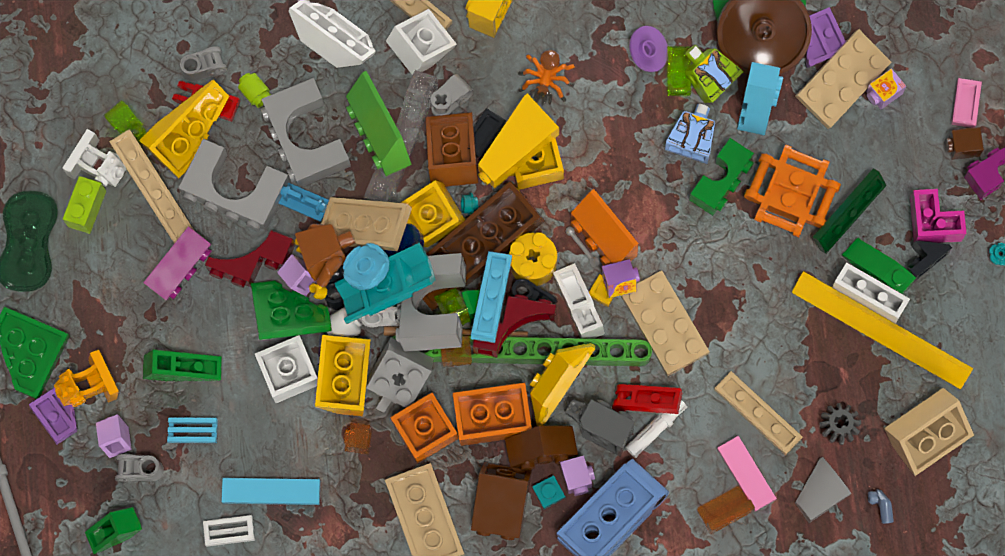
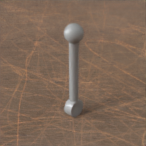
(593, 260)

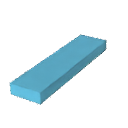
(491, 297)
(271, 491)

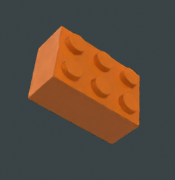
(491, 413)

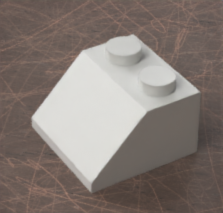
(420, 41)

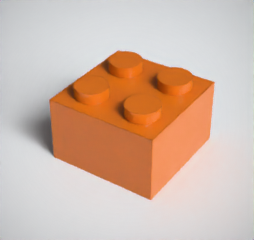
(424, 428)

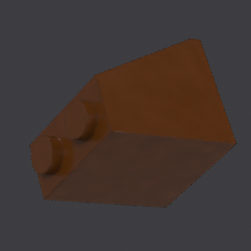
(500, 501)

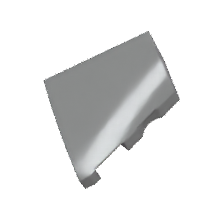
(821, 491)

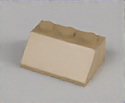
(929, 431)

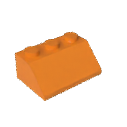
(603, 230)

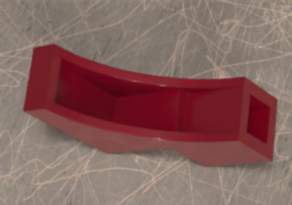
(244, 270)
(517, 313)

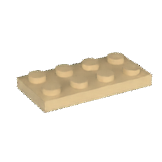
(843, 79)
(369, 221)
(665, 324)
(424, 513)

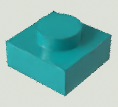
(548, 492)

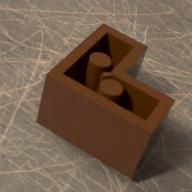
(541, 446)

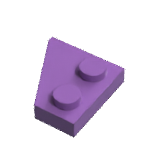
(825, 38)
(55, 417)

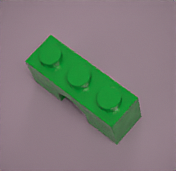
(712, 194)

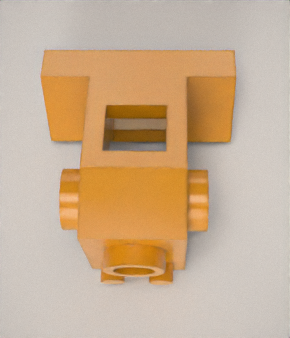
(97, 377)

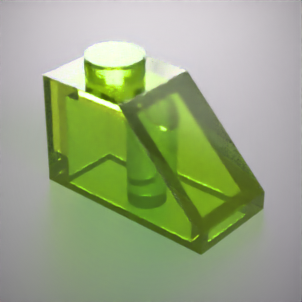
(450, 303)

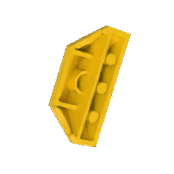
(557, 378)

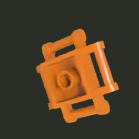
(792, 191)

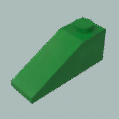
(879, 266)
(181, 366)

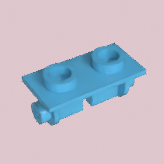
(303, 201)

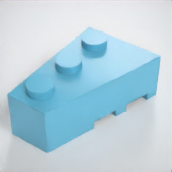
(760, 95)

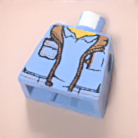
(692, 135)

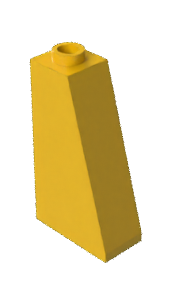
(518, 141)

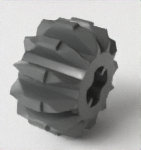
(845, 431)

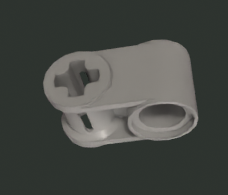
(204, 64)
(452, 93)
(133, 468)

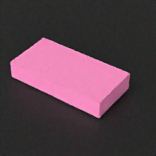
(966, 103)

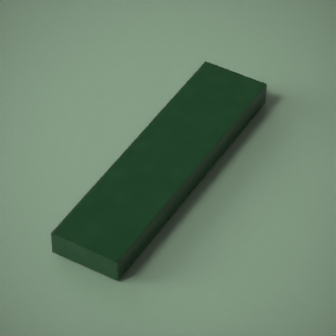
(849, 211)

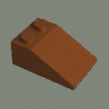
(448, 149)

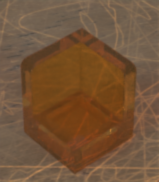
(457, 356)

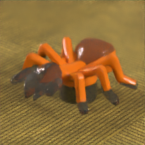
(546, 76)

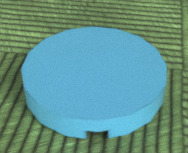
(365, 266)

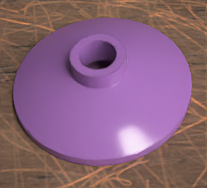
(648, 48)

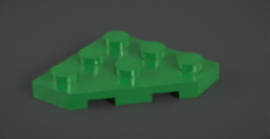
(286, 312)
(29, 351)

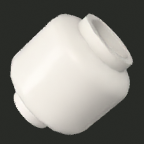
(340, 328)

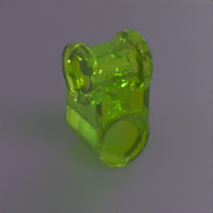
(123, 119)

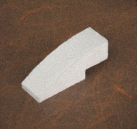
(579, 302)

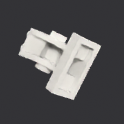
(85, 157)

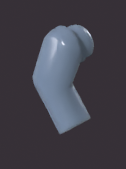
(884, 503)

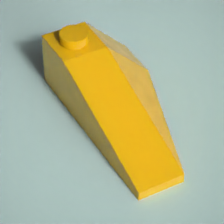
(180, 133)

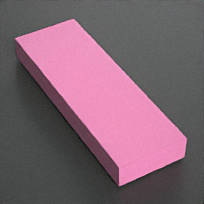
(746, 473)

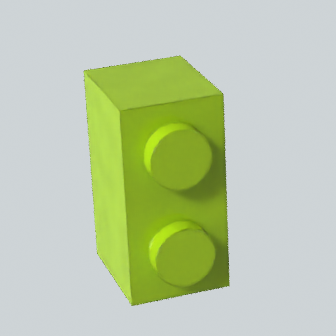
(84, 205)

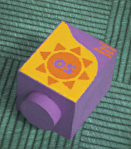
(620, 278)

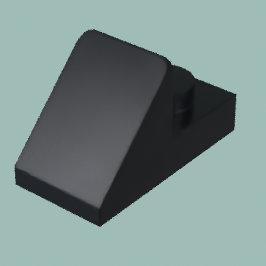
(930, 253)

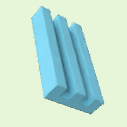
(171, 430)

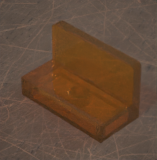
(725, 510)

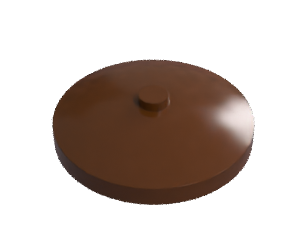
(764, 33)

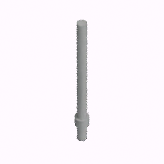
(12, 512)

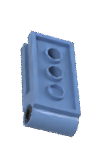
(628, 497)

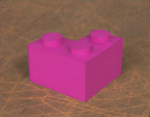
(930, 223)

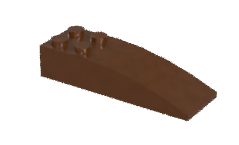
(487, 230)

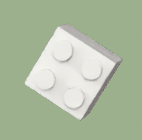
(287, 369)

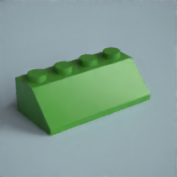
(376, 126)

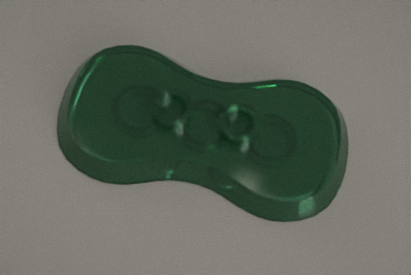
(26, 258)

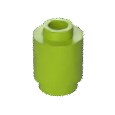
(253, 89)

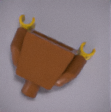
(322, 254)

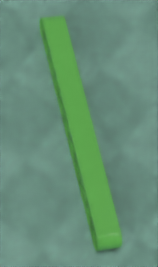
(532, 356)

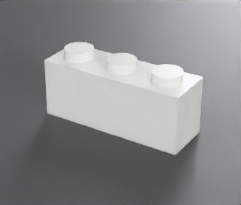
(871, 293)

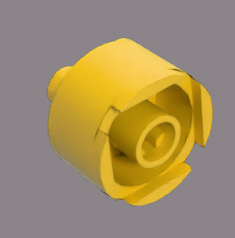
(535, 246)

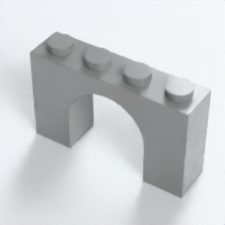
(304, 164)
(254, 209)
(433, 331)

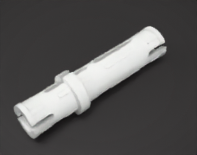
(652, 431)

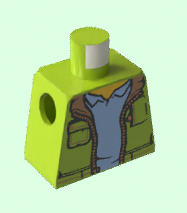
(710, 73)

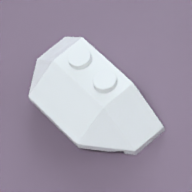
(330, 34)

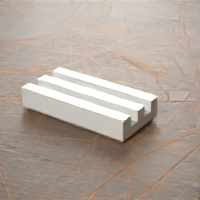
(221, 541)

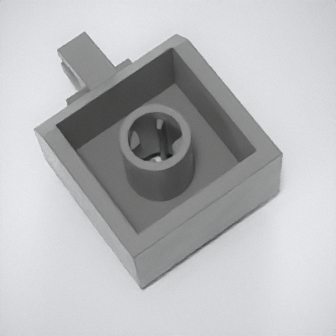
(397, 387)

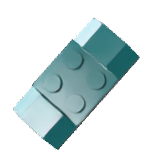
(407, 273)

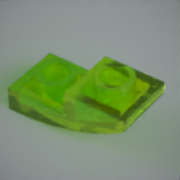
(677, 63)

